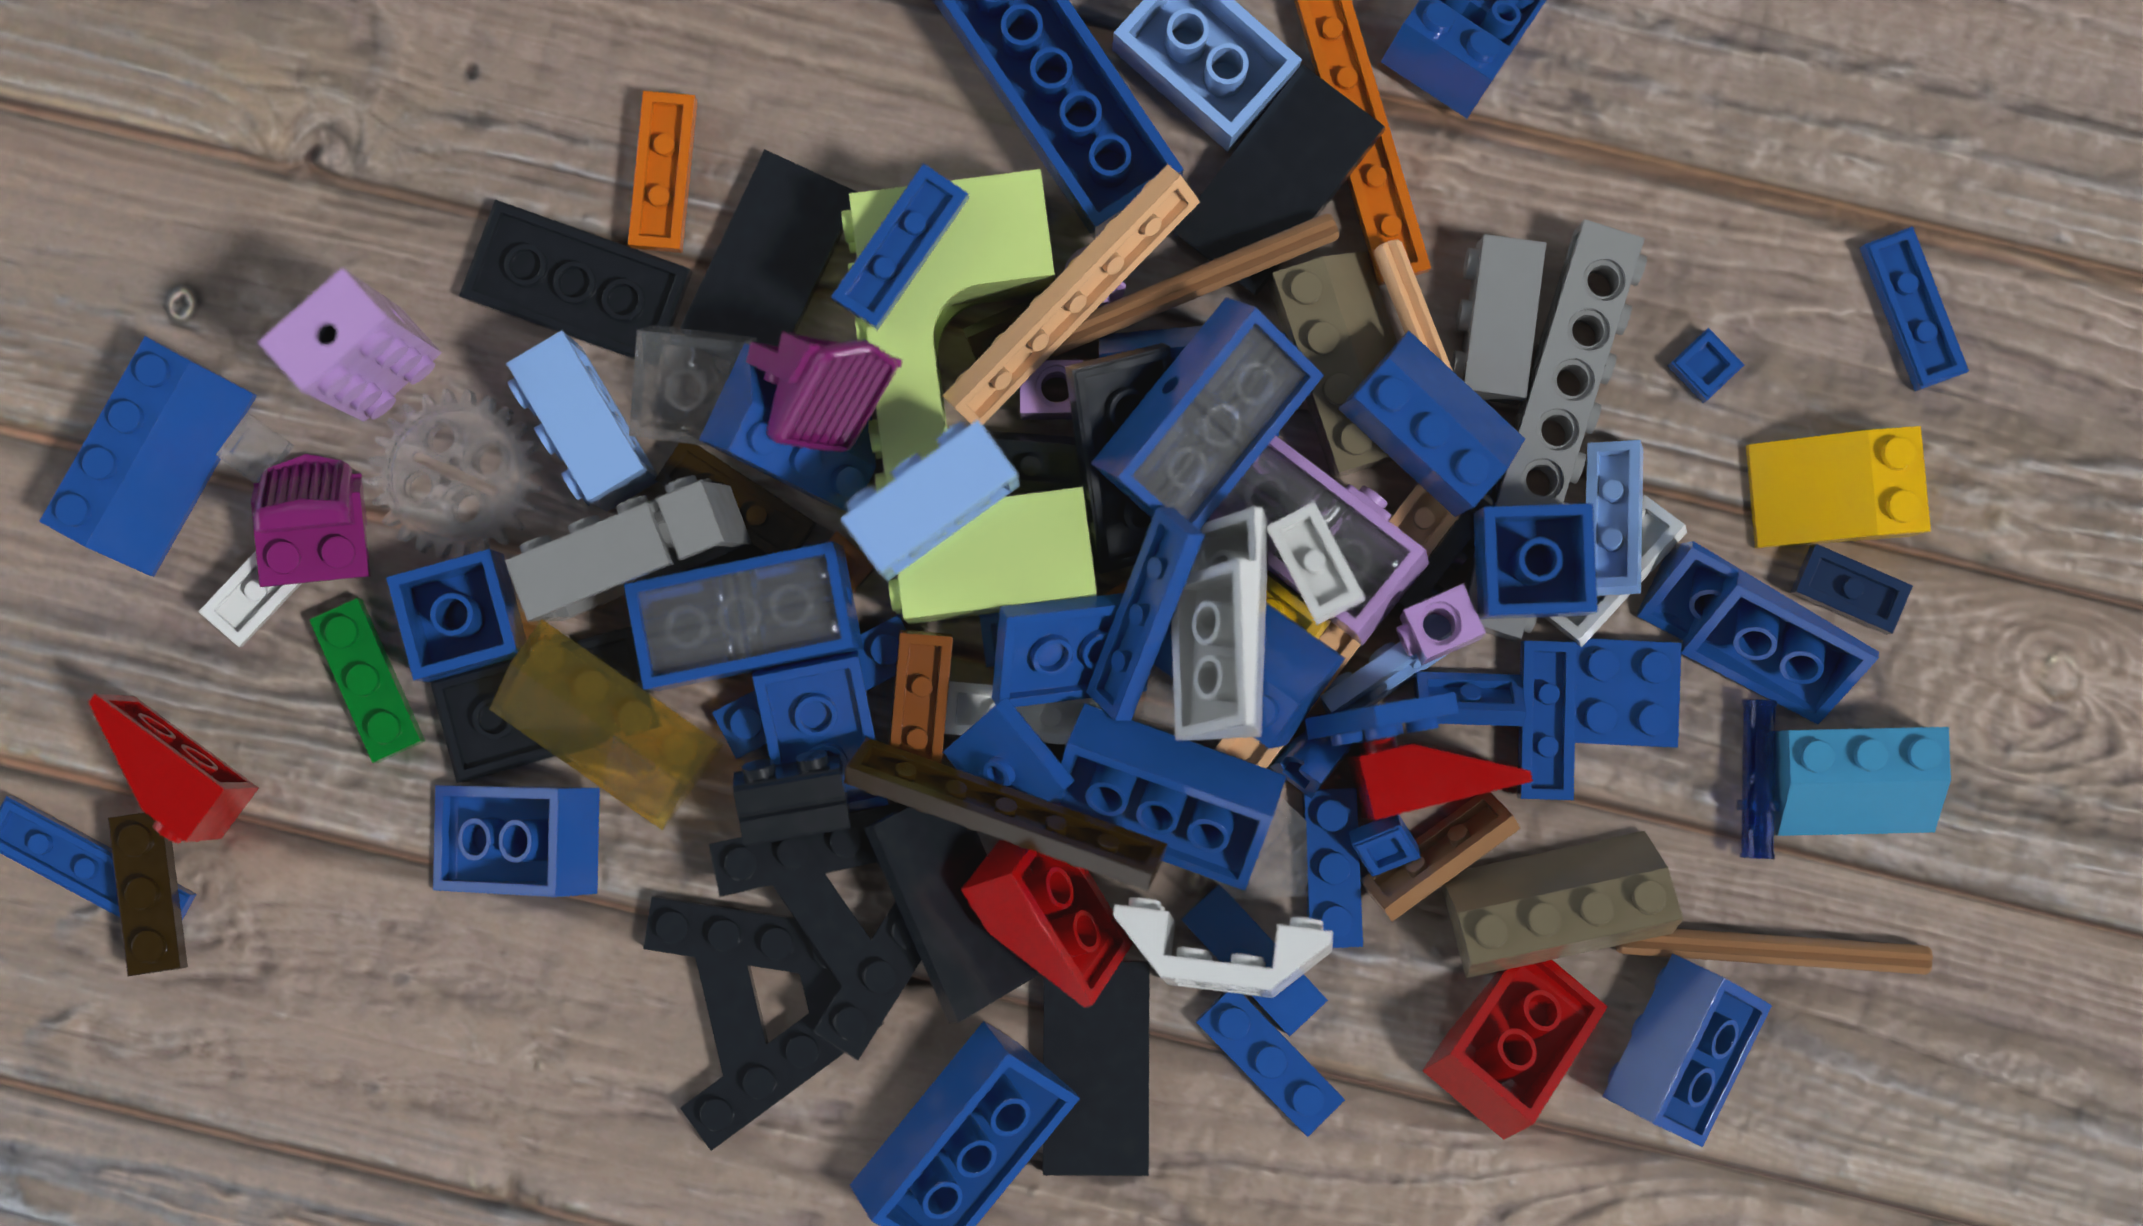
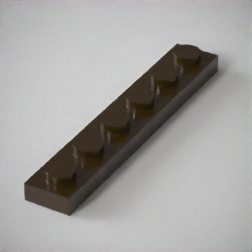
(1006, 813)

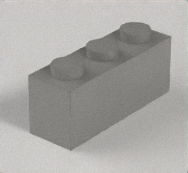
(1499, 317)

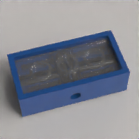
(1209, 415)
(743, 616)

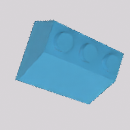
(1861, 780)

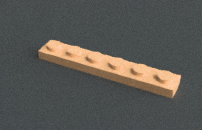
(1072, 296)

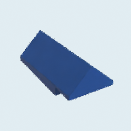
(1753, 632)

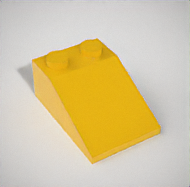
(1838, 487)

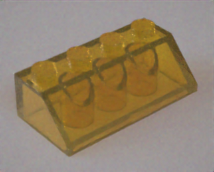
(604, 724)

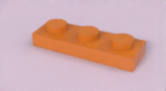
(662, 171)

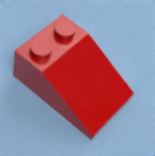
(170, 773)
(1413, 777)
(1049, 918)
(1515, 1044)

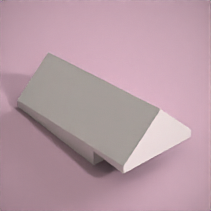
(1222, 631)

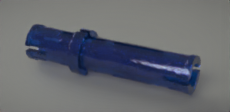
(1758, 779)

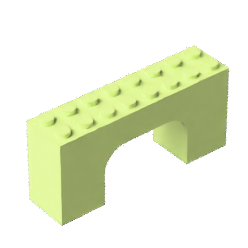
(1026, 543)

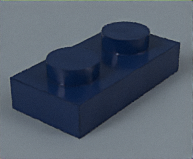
(1851, 589)

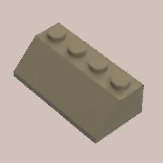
(1342, 326)
(1561, 903)

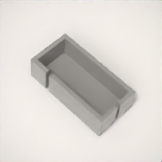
(641, 542)

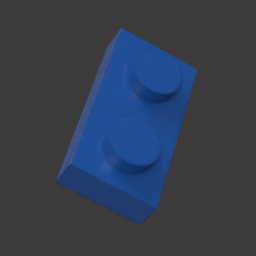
(1479, 696)

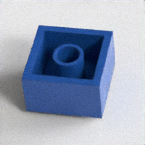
(1535, 561)
(457, 615)

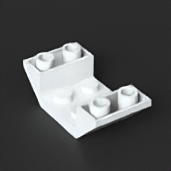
(1296, 951)

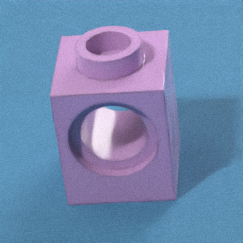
(1033, 403)
(1457, 609)

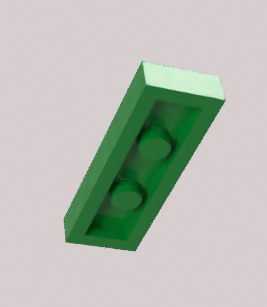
(367, 680)

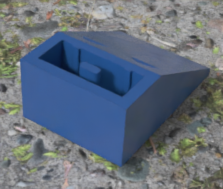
(1459, 46)

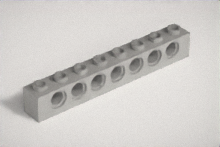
(1618, 259)

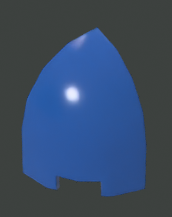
(1309, 762)

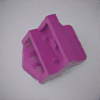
(822, 388)
(309, 522)

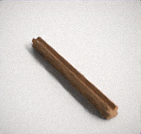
(1203, 280)
(1786, 951)

